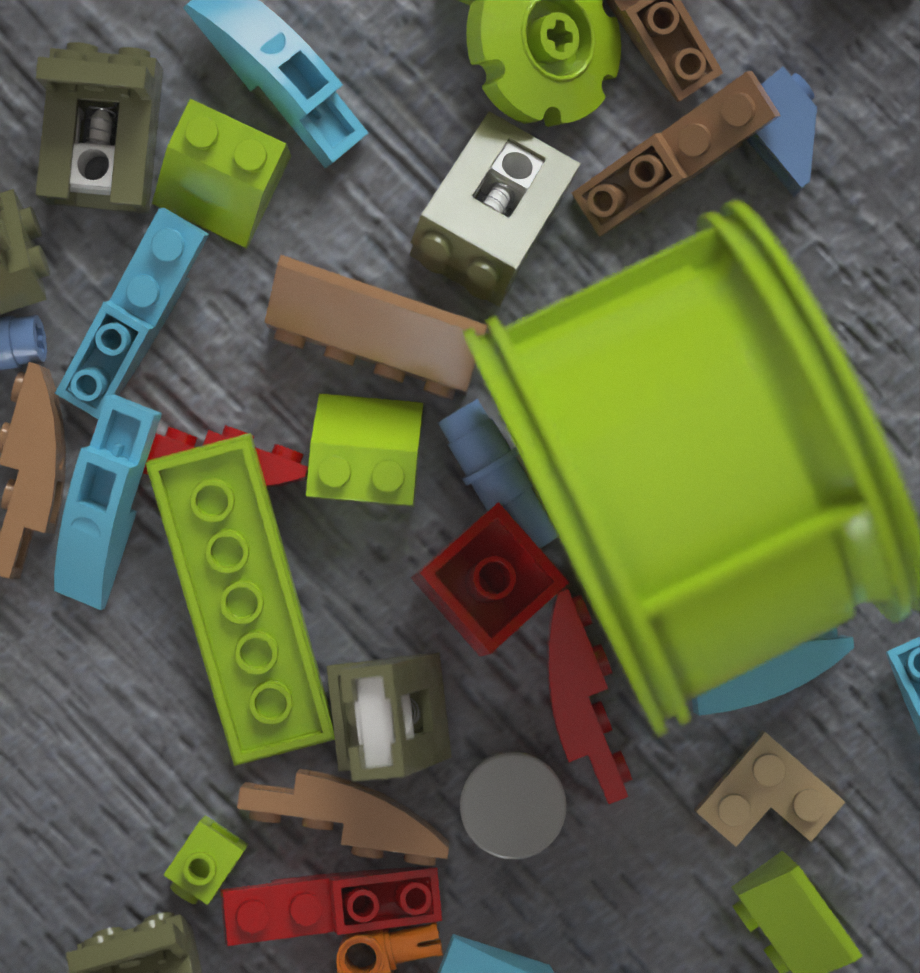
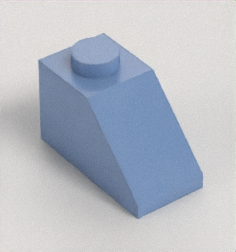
(789, 139)

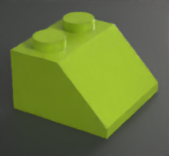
(220, 173)
(365, 450)
(793, 918)

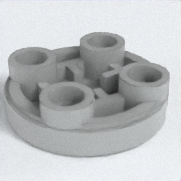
(513, 805)

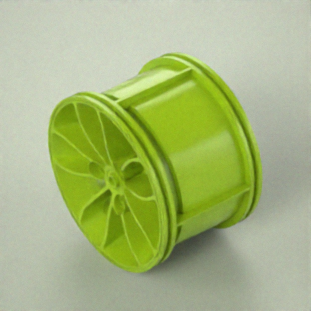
(706, 460)

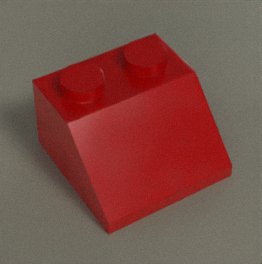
(490, 580)

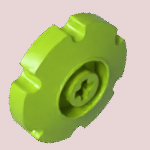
(544, 56)

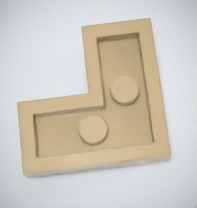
(767, 779)

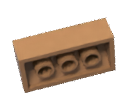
(371, 326)

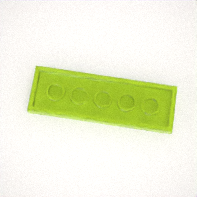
(241, 599)

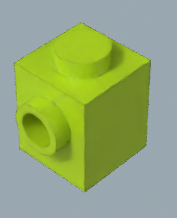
(204, 861)

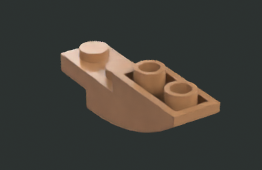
(668, 43)
(676, 154)
(38, 450)
(369, 817)

